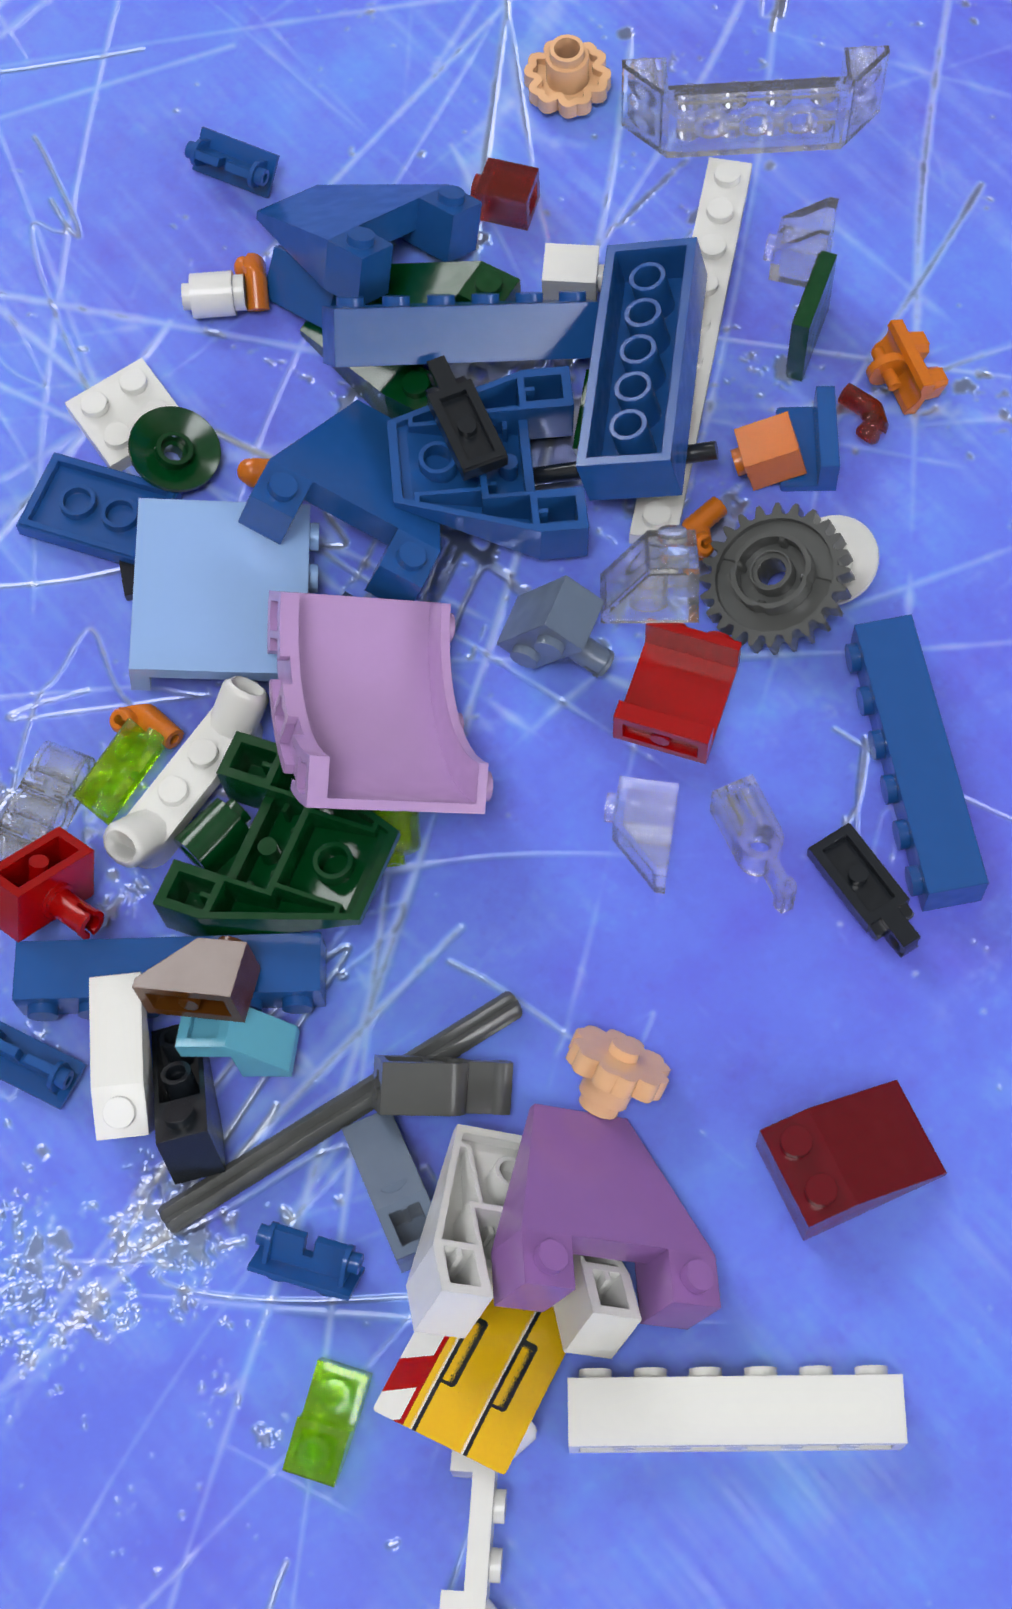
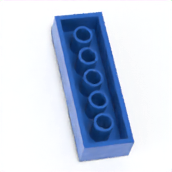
(643, 370)

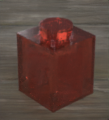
(507, 193)

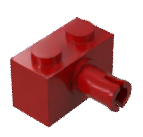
(47, 884)

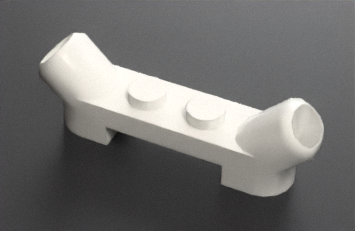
(187, 781)
(486, 1509)

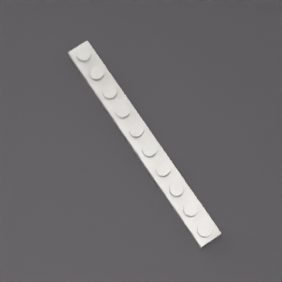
(717, 233)

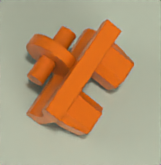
(901, 367)

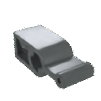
(440, 1086)

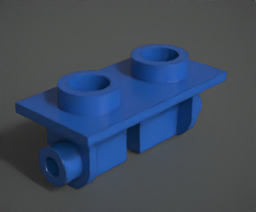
(233, 161)
(37, 1067)
(329, 1269)

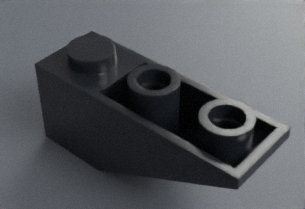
(185, 1111)

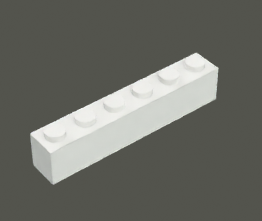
(736, 1411)

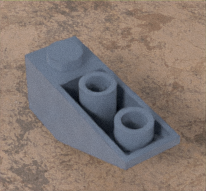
(390, 1182)

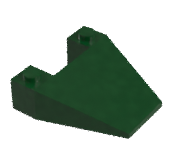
(402, 388)
(294, 866)

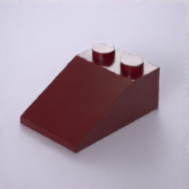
(848, 1157)

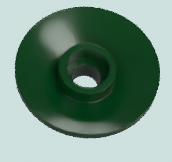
(178, 432)

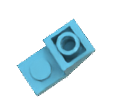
(257, 1047)

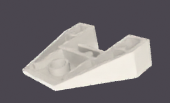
(453, 1264)

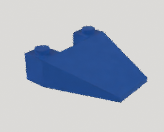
(347, 230)
(348, 474)
(504, 501)

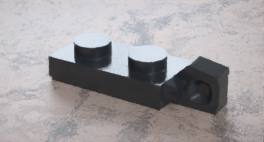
(463, 421)
(865, 888)

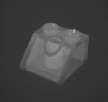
(654, 580)

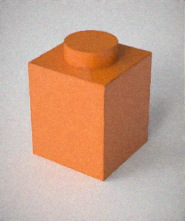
(768, 451)

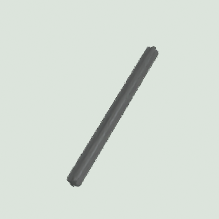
(327, 1119)

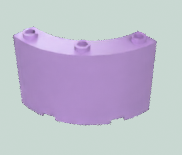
(370, 705)

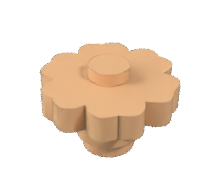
(567, 77)
(615, 1071)

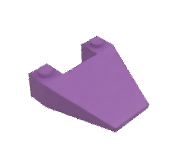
(598, 1194)

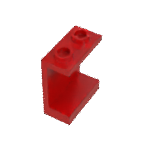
(678, 690)

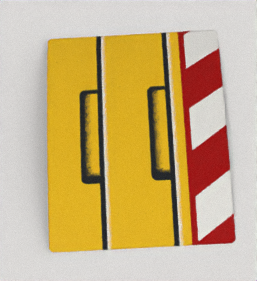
(476, 1389)

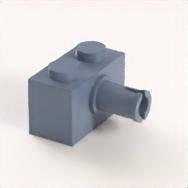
(556, 625)

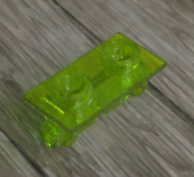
(119, 770)

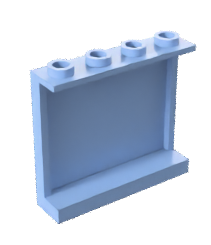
(207, 590)

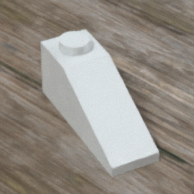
(120, 1059)

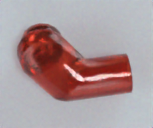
(868, 409)

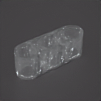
(43, 797)

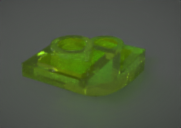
(327, 1422)

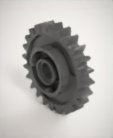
(795, 605)

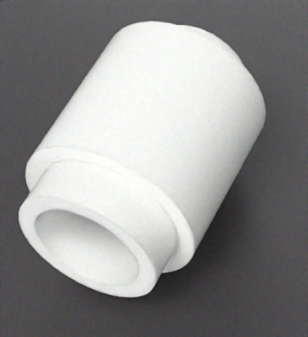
(214, 294)

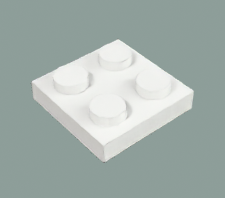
(113, 407)

